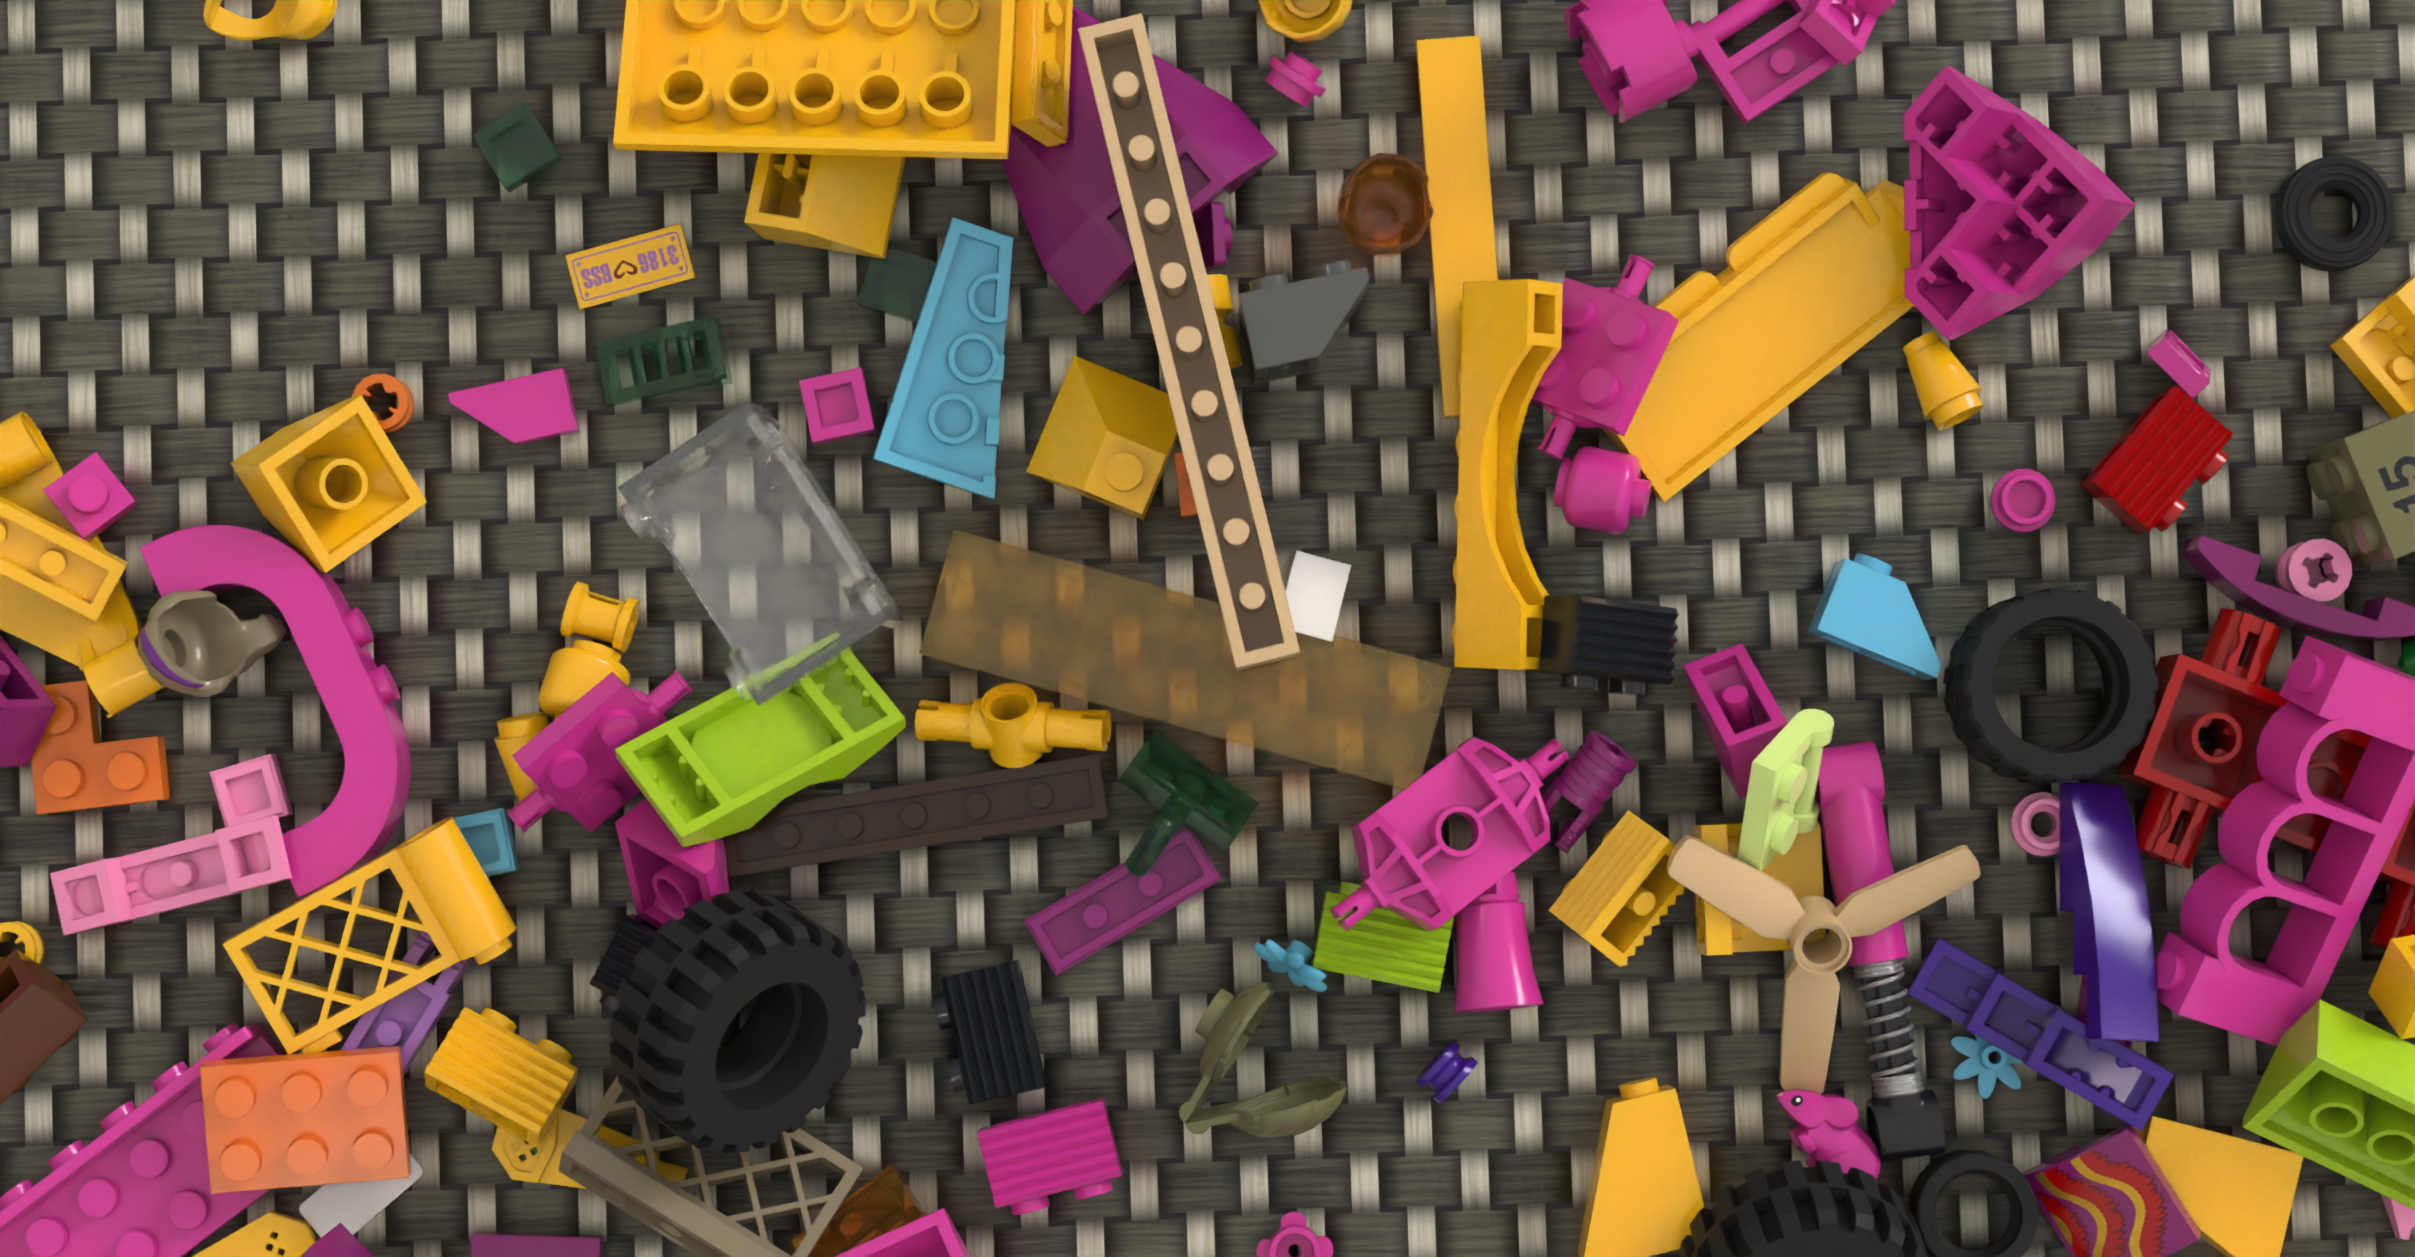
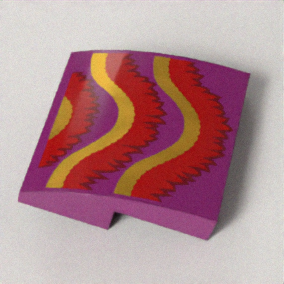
(2112, 1200)

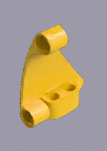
(100, 648)

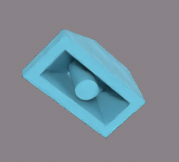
(1874, 617)

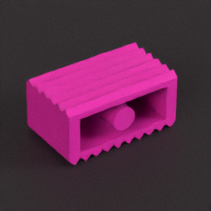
(1050, 1155)

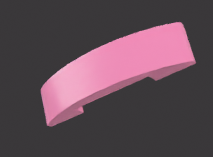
(171, 876)

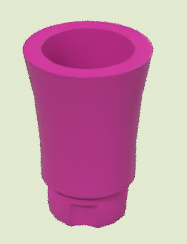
(1495, 953)

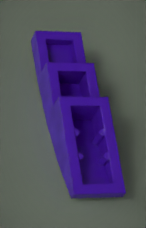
(2110, 911)
(2039, 1033)

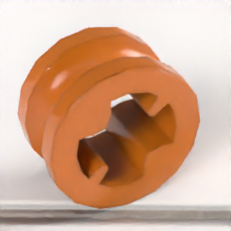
(394, 387)

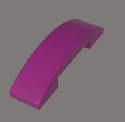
(2234, 575)

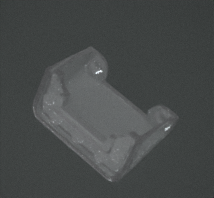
(761, 552)

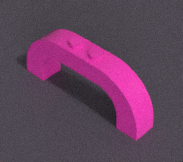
(343, 670)

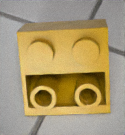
(826, 201)

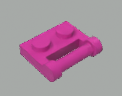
(1768, 67)

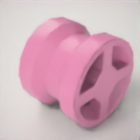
(2299, 570)

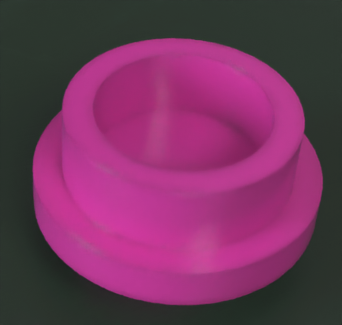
(1295, 78)
(2022, 500)

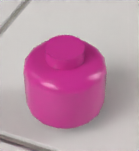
(1601, 490)

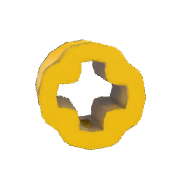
(600, 617)

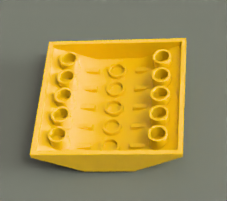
(818, 77)

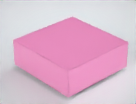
(251, 790)

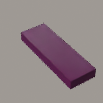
(1120, 903)

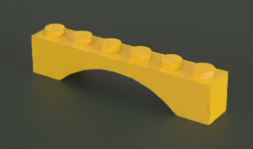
(1505, 348)

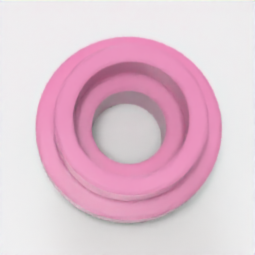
(2021, 824)

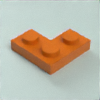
(82, 773)

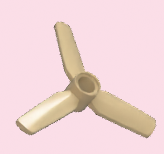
(1775, 912)

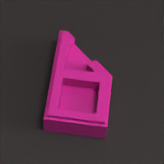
(523, 407)

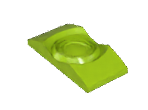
(736, 760)

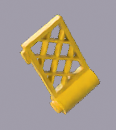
(452, 906)

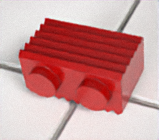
(2158, 461)

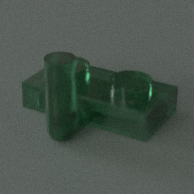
(1186, 796)

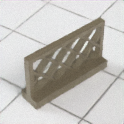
(680, 1215)

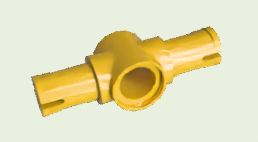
(1013, 725)

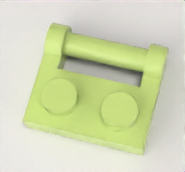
(1784, 788)

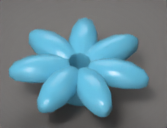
(1294, 962)
(1979, 1064)

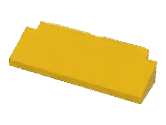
(1771, 325)

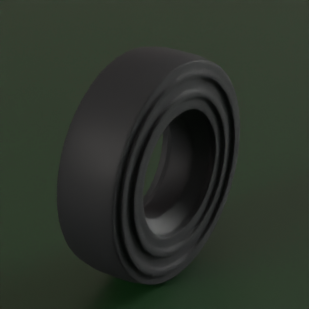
(2366, 191)

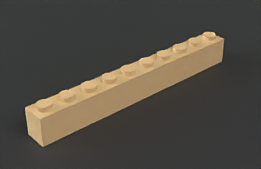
(1189, 342)

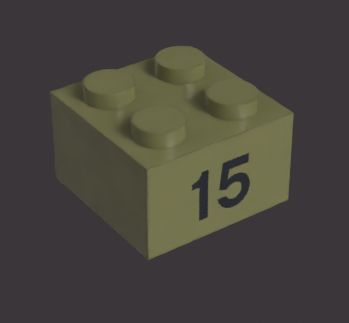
(2370, 489)

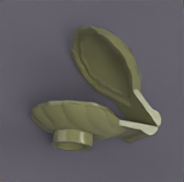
(1273, 1114)

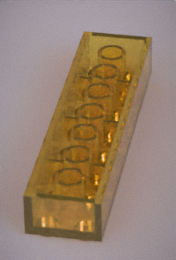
(1173, 663)

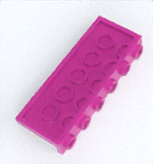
(138, 1183)

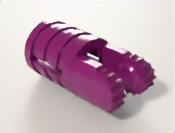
(1587, 783)

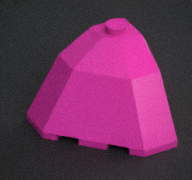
(1994, 205)

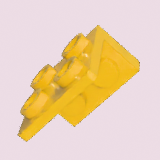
(1798, 868)

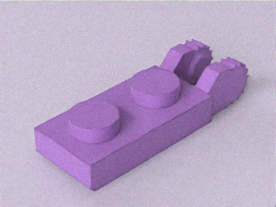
(412, 1014)

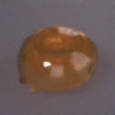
(1384, 205)

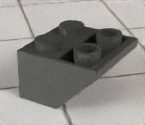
(1296, 323)

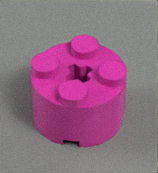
(1632, 53)

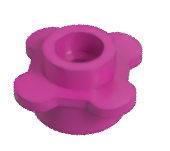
(1294, 1231)

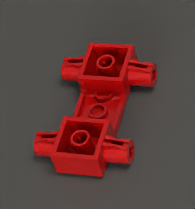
(2194, 782)

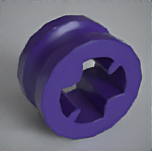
(1446, 1071)

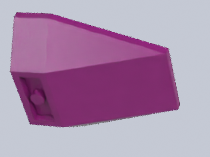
(1071, 187)

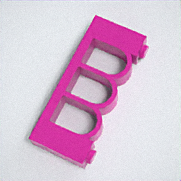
(2261, 1000)

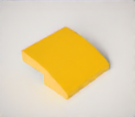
(2382, 350)

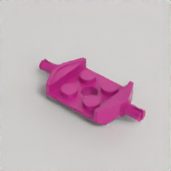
(1402, 847)

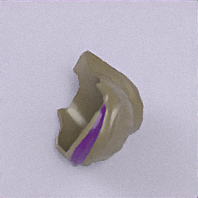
(202, 644)

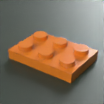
(305, 1119)

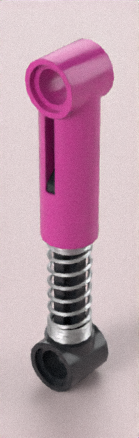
(1850, 793)

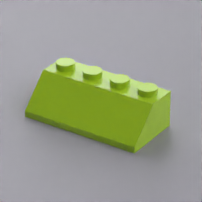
(2342, 1100)

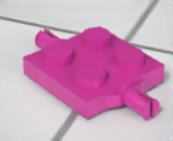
(1604, 357)
(576, 756)

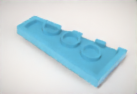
(949, 387)

